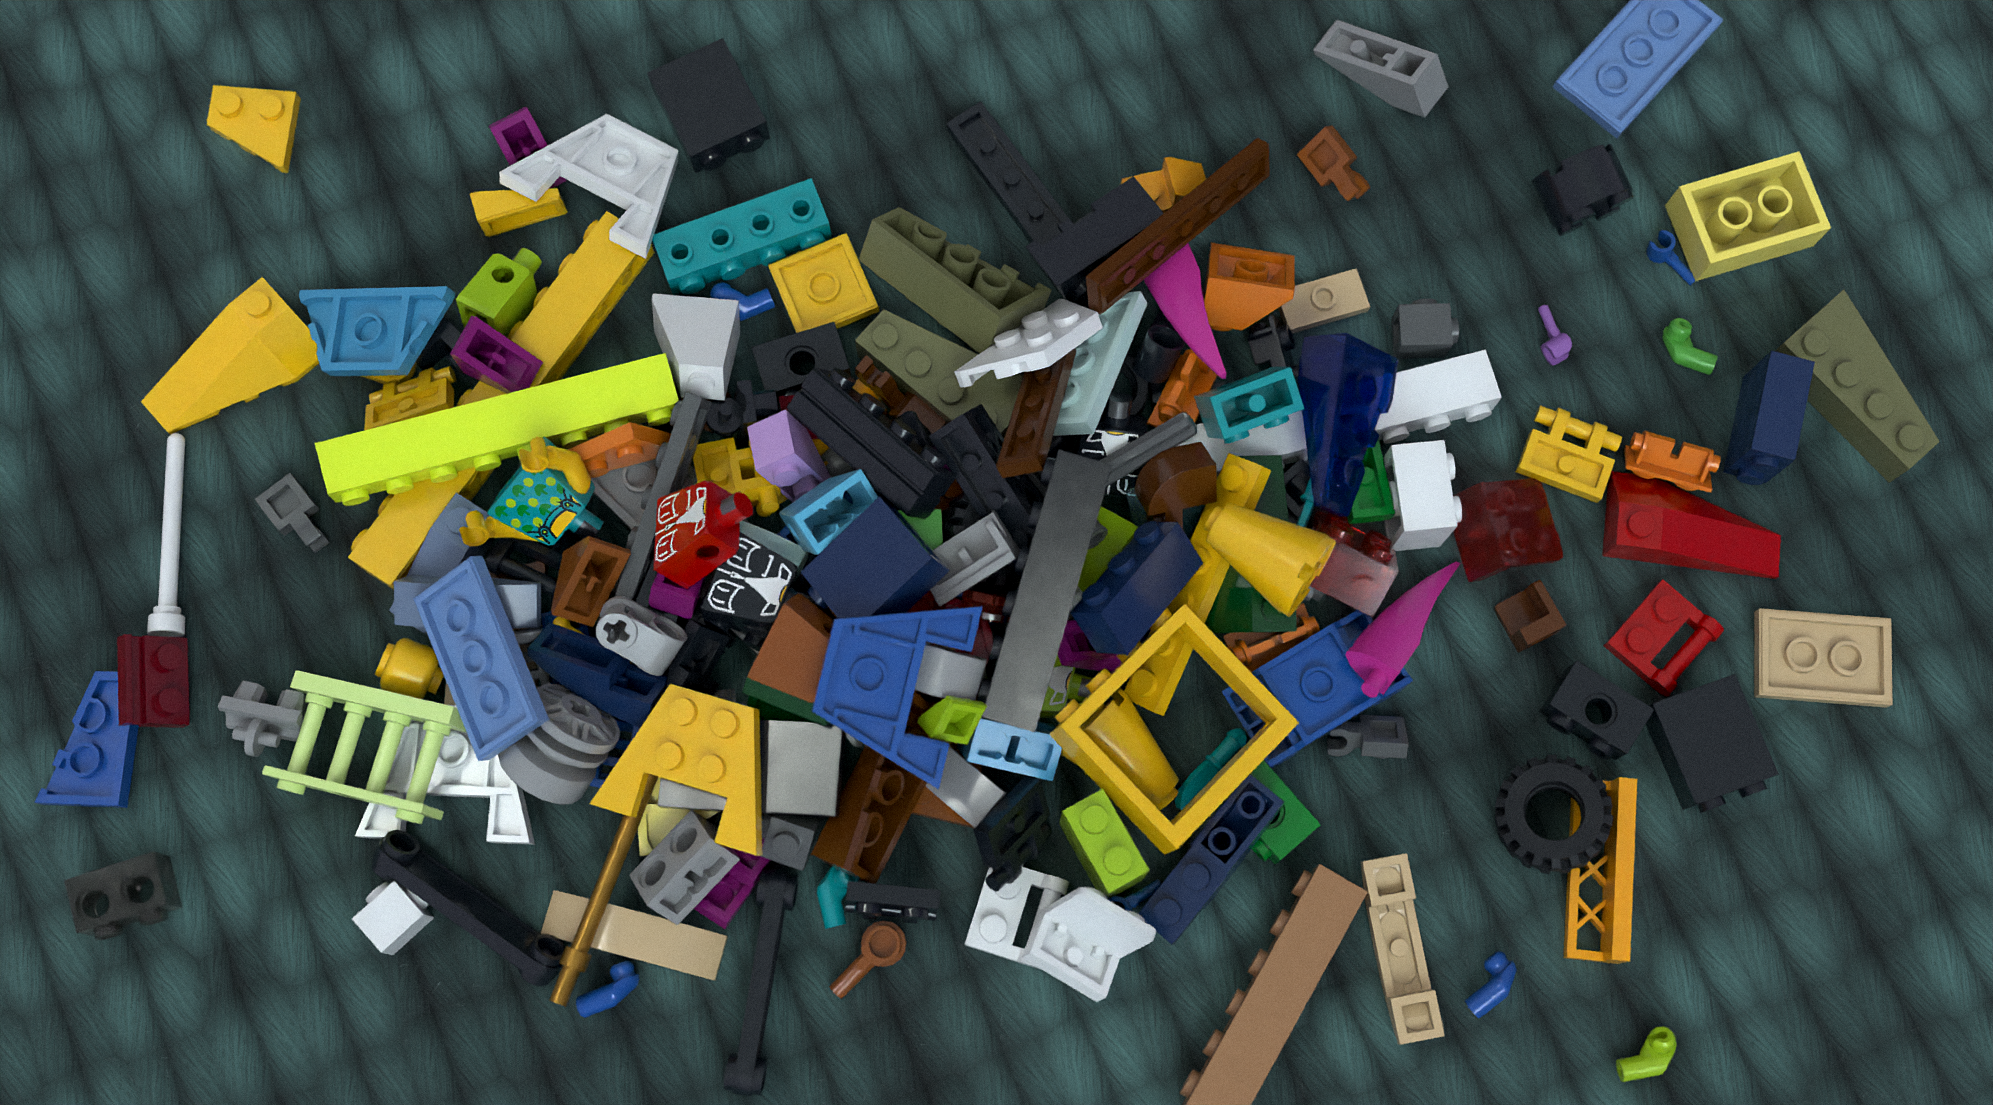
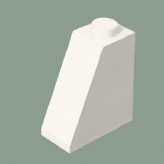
(698, 341)

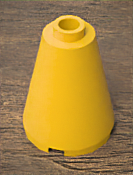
(1269, 553)
(1132, 748)

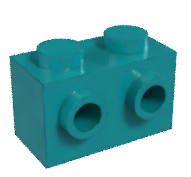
(1249, 403)

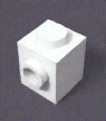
(392, 917)

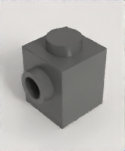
(1423, 329)
(790, 838)

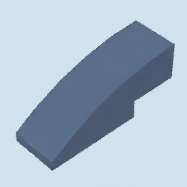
(519, 599)

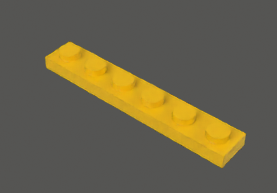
(1157, 678)

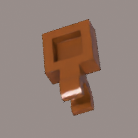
(1330, 160)

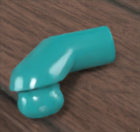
(830, 894)

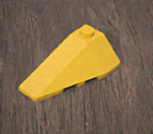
(239, 355)

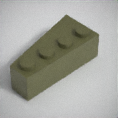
(926, 367)

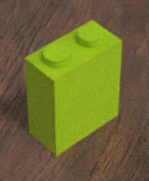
(1103, 844)

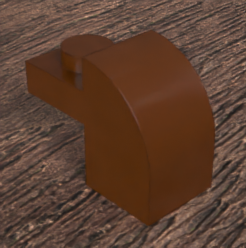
(1177, 481)

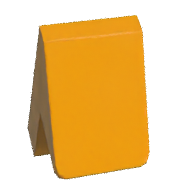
(1172, 182)

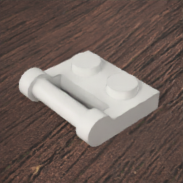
(1000, 913)

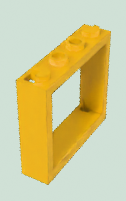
(1118, 787)

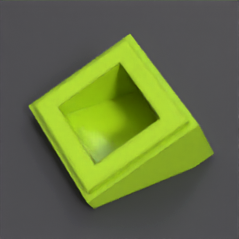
(952, 719)

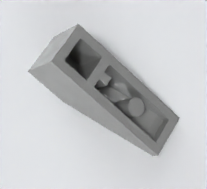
(1384, 66)

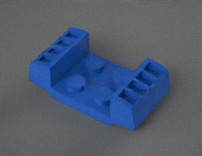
(1314, 687)

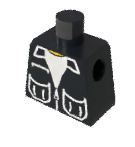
(1113, 432)
(751, 587)

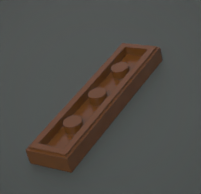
(1034, 418)

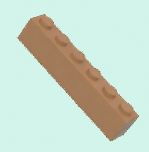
(1277, 992)

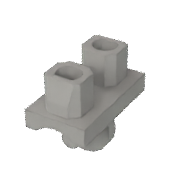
(263, 723)

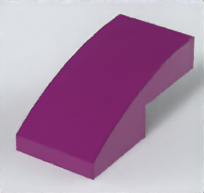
(733, 889)

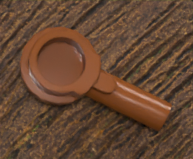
(881, 946)

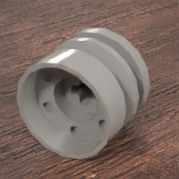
(564, 752)

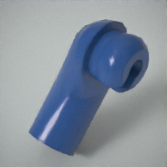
(748, 305)
(1496, 988)
(611, 994)

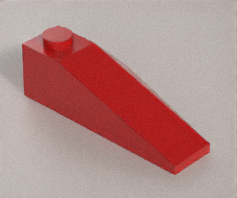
(1672, 527)

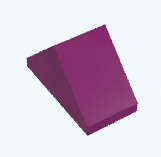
(519, 137)
(494, 358)

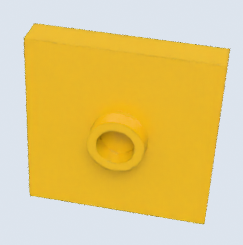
(824, 285)

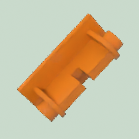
(1187, 380)
(1651, 457)
(1261, 647)

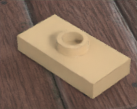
(1325, 301)

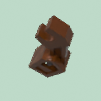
(886, 389)

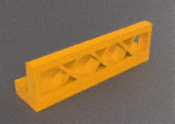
(1616, 881)

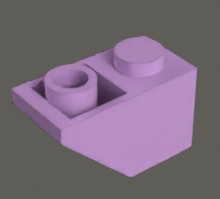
(786, 455)

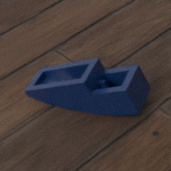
(597, 673)

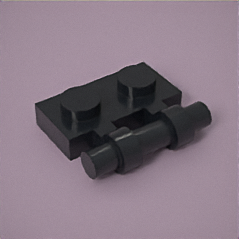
(1014, 832)
(892, 901)

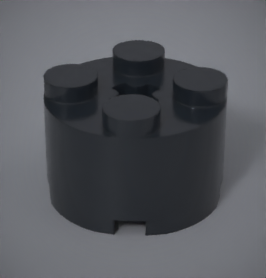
(1583, 187)

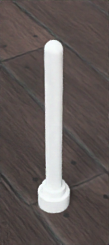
(167, 616)

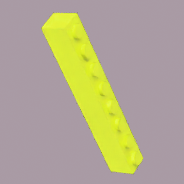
(495, 429)

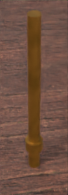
(576, 958)

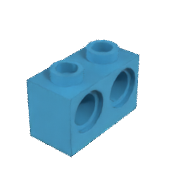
(1013, 748)

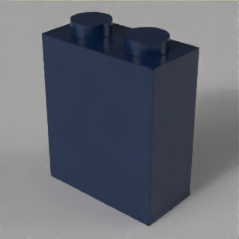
(1769, 418)
(874, 566)

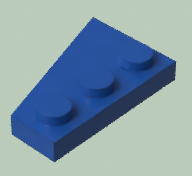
(99, 754)

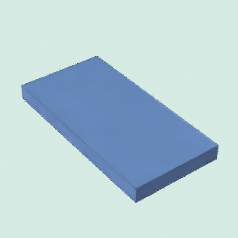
(1635, 59)
(480, 658)

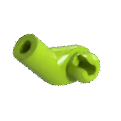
(1653, 1057)

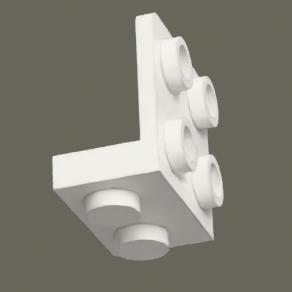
(1084, 939)

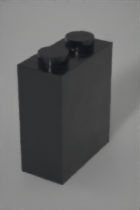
(709, 106)
(1710, 744)

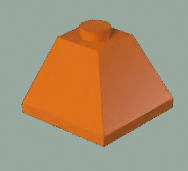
(1245, 285)

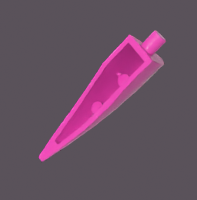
(1180, 297)
(1395, 634)

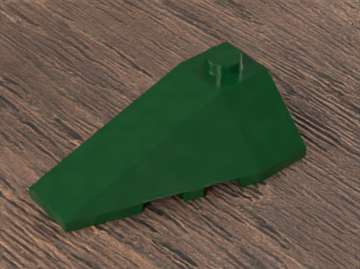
(1238, 603)

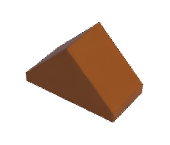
(587, 579)

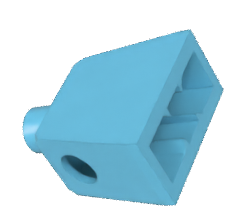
(824, 512)

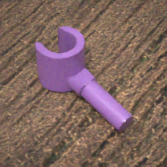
(1559, 345)

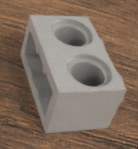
(683, 868)

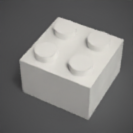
(1421, 495)

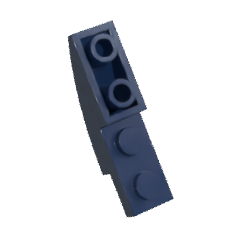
(1212, 858)

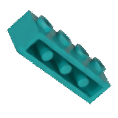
(742, 237)

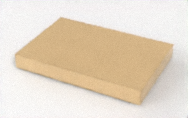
(1822, 657)

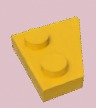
(257, 121)

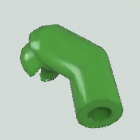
(1681, 348)

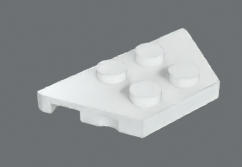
(1034, 344)

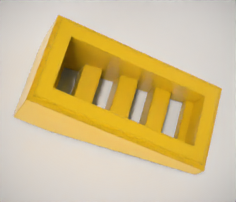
(509, 210)

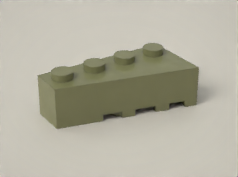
(949, 279)
(1860, 389)

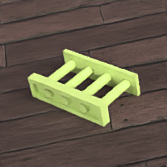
(360, 703)

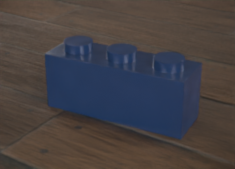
(1136, 587)

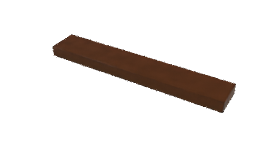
(1177, 226)

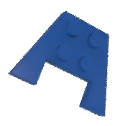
(873, 676)

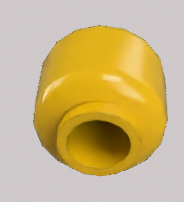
(409, 669)

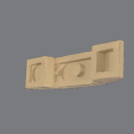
(639, 936)
(1399, 949)

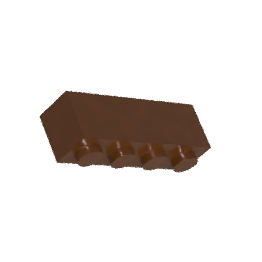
(872, 810)

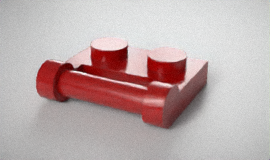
(1652, 627)

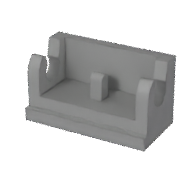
(973, 556)

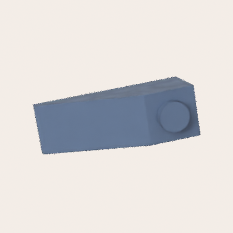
(444, 546)

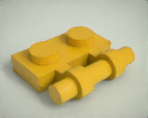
(411, 398)
(723, 464)
(1565, 464)

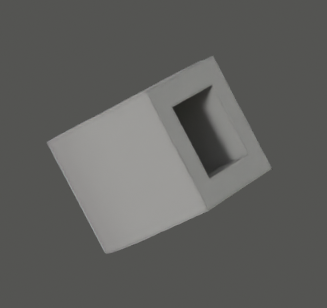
(950, 673)

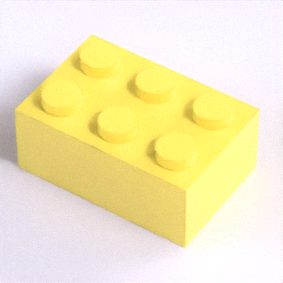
(1747, 216)

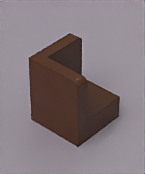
(1529, 616)

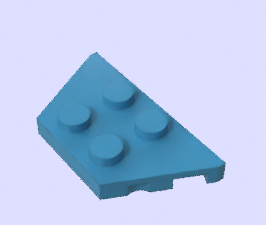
(373, 327)

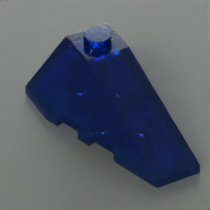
(1343, 395)

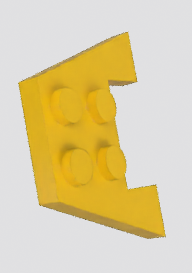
(700, 745)

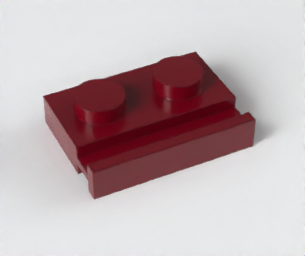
(153, 681)

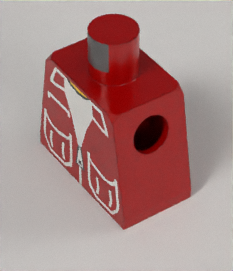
(697, 531)

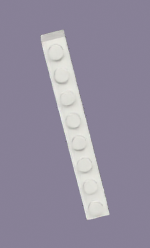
(1421, 399)

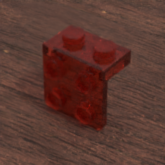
(1505, 528)
(1359, 565)

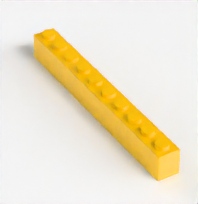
(553, 332)

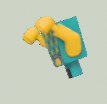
(538, 500)

